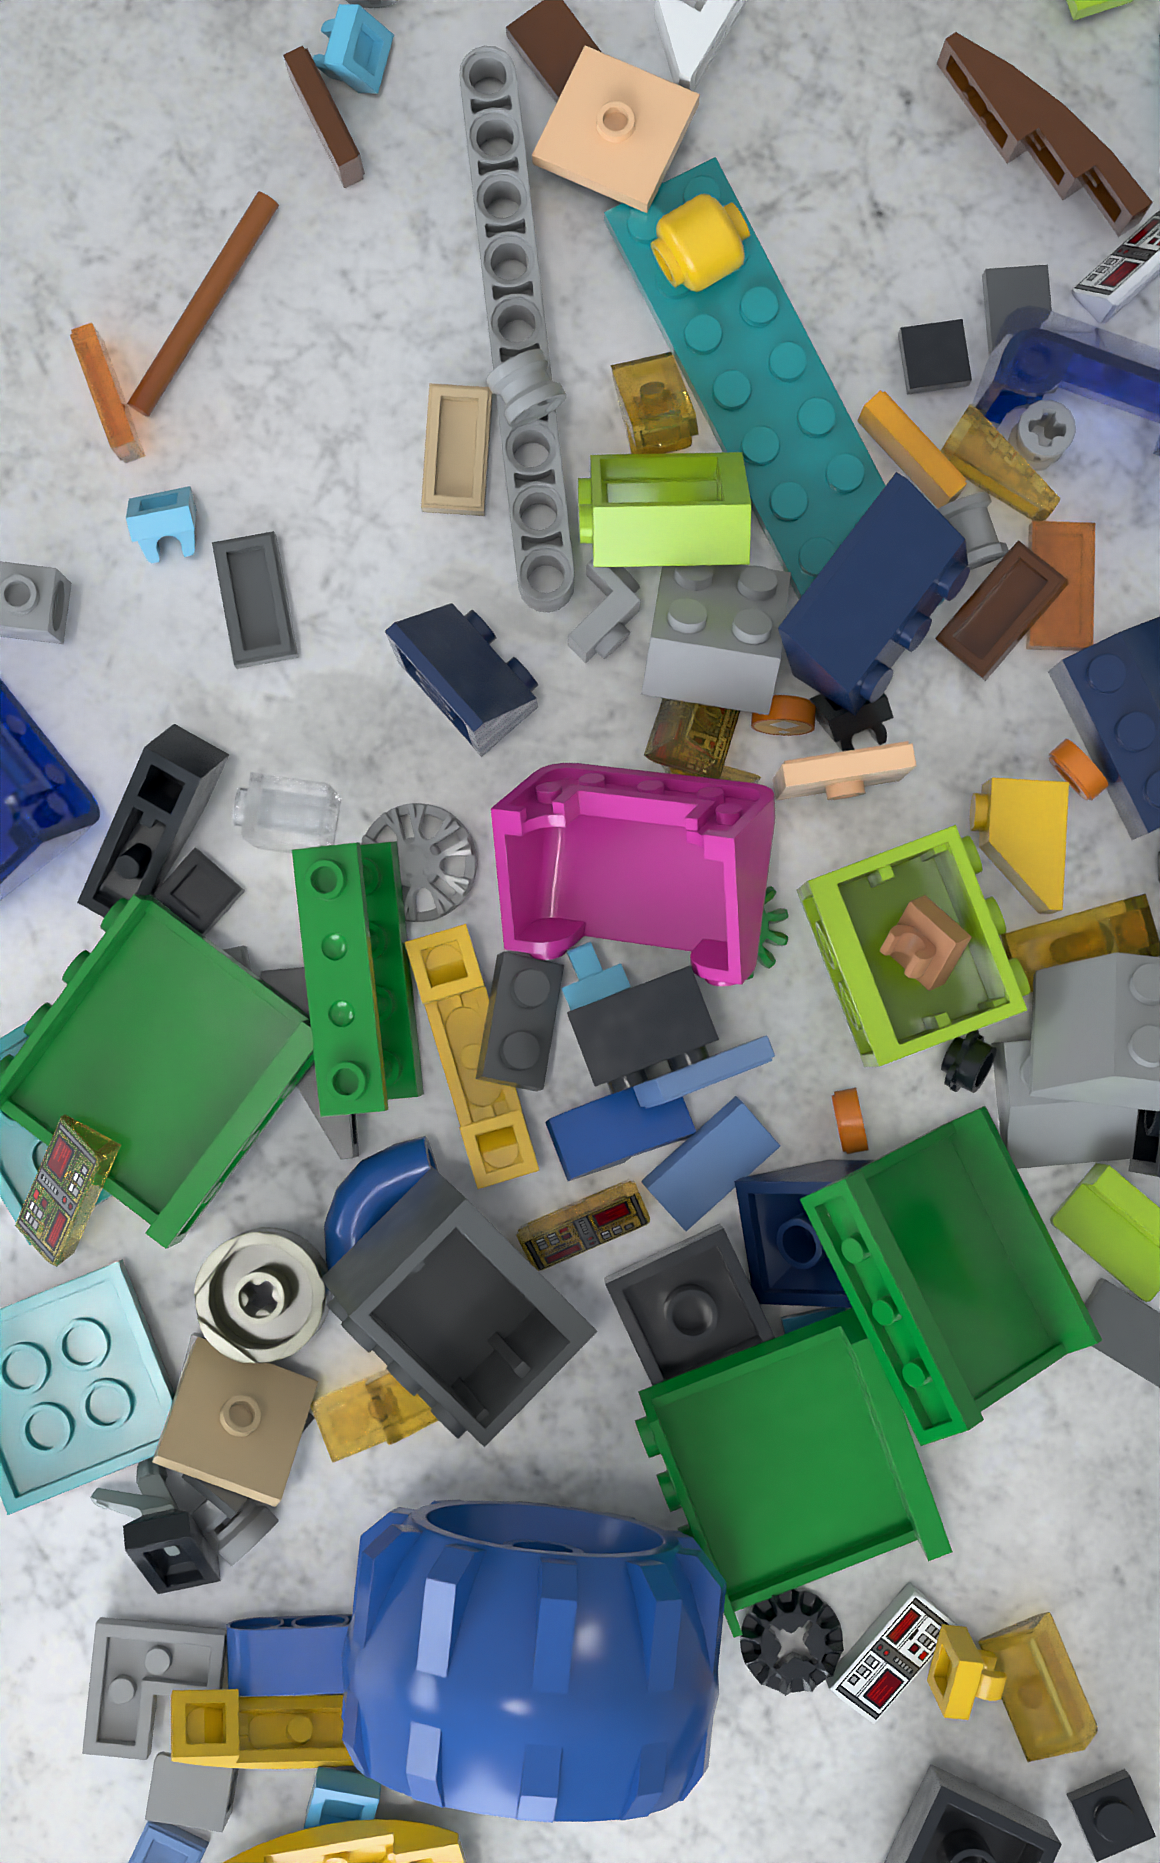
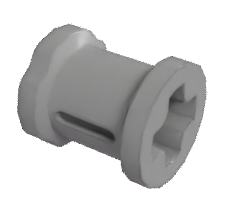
(1058, 426)
(973, 522)

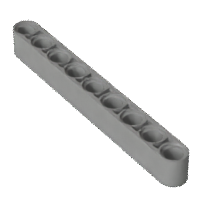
(510, 300)

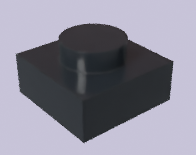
(1111, 1815)

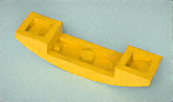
(457, 1012)
(257, 1732)
(360, 1843)

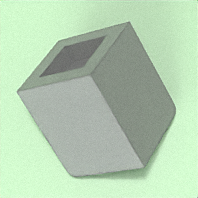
(190, 1794)

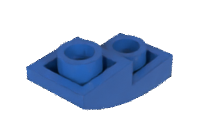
(614, 1131)

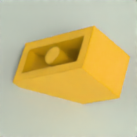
(1025, 835)

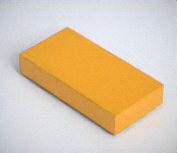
(911, 450)

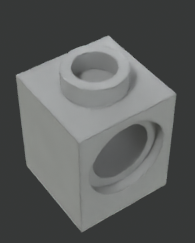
(33, 602)

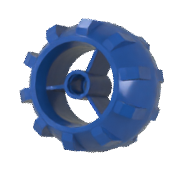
(532, 1660)

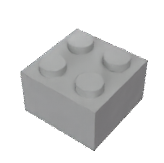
(717, 636)

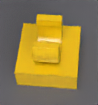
(962, 1673)

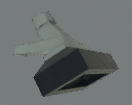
(161, 1538)

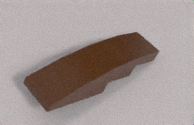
(1028, 118)

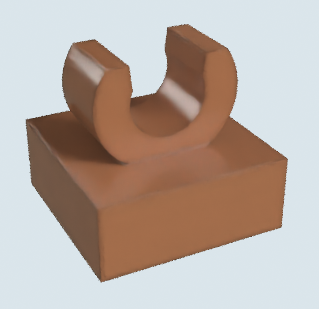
(926, 943)

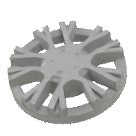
(422, 859)

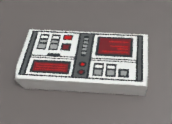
(1122, 272)
(889, 1654)

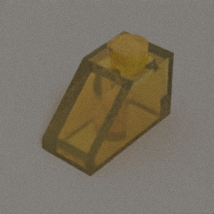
(1099, 931)

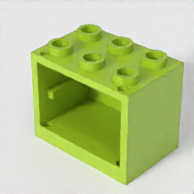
(883, 1007)

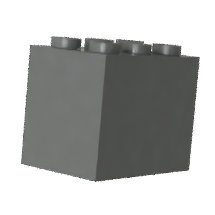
(454, 1310)

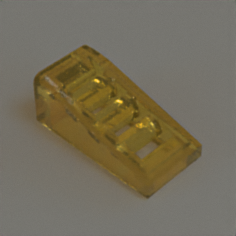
(997, 467)

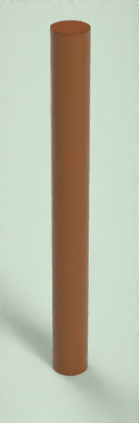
(203, 304)

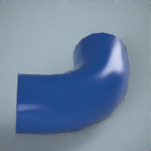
(371, 1192)

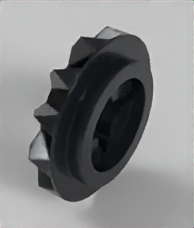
(788, 1612)

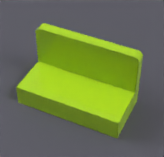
(1114, 1228)

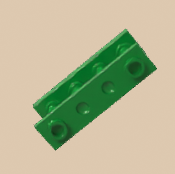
(357, 976)

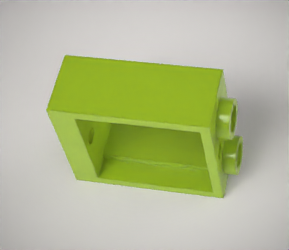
(666, 509)

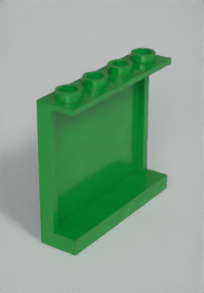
(163, 1054)
(950, 1273)
(790, 1461)

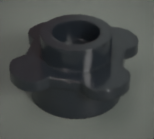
(968, 1062)

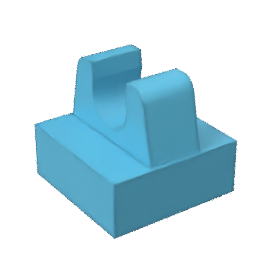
(355, 49)
(162, 515)
(592, 980)

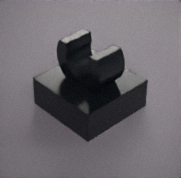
(843, 725)

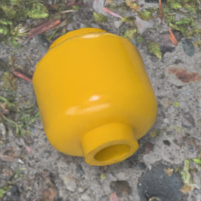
(700, 242)

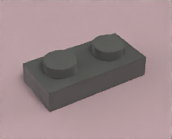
(520, 1021)

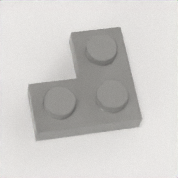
(133, 1666)

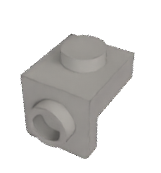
(605, 626)

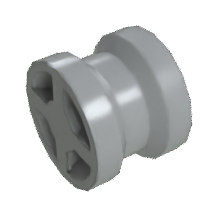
(526, 388)

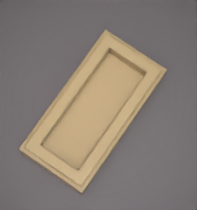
(456, 449)

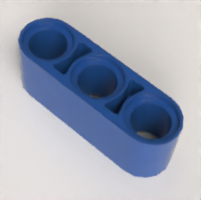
(286, 1654)

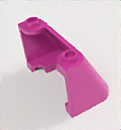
(635, 863)

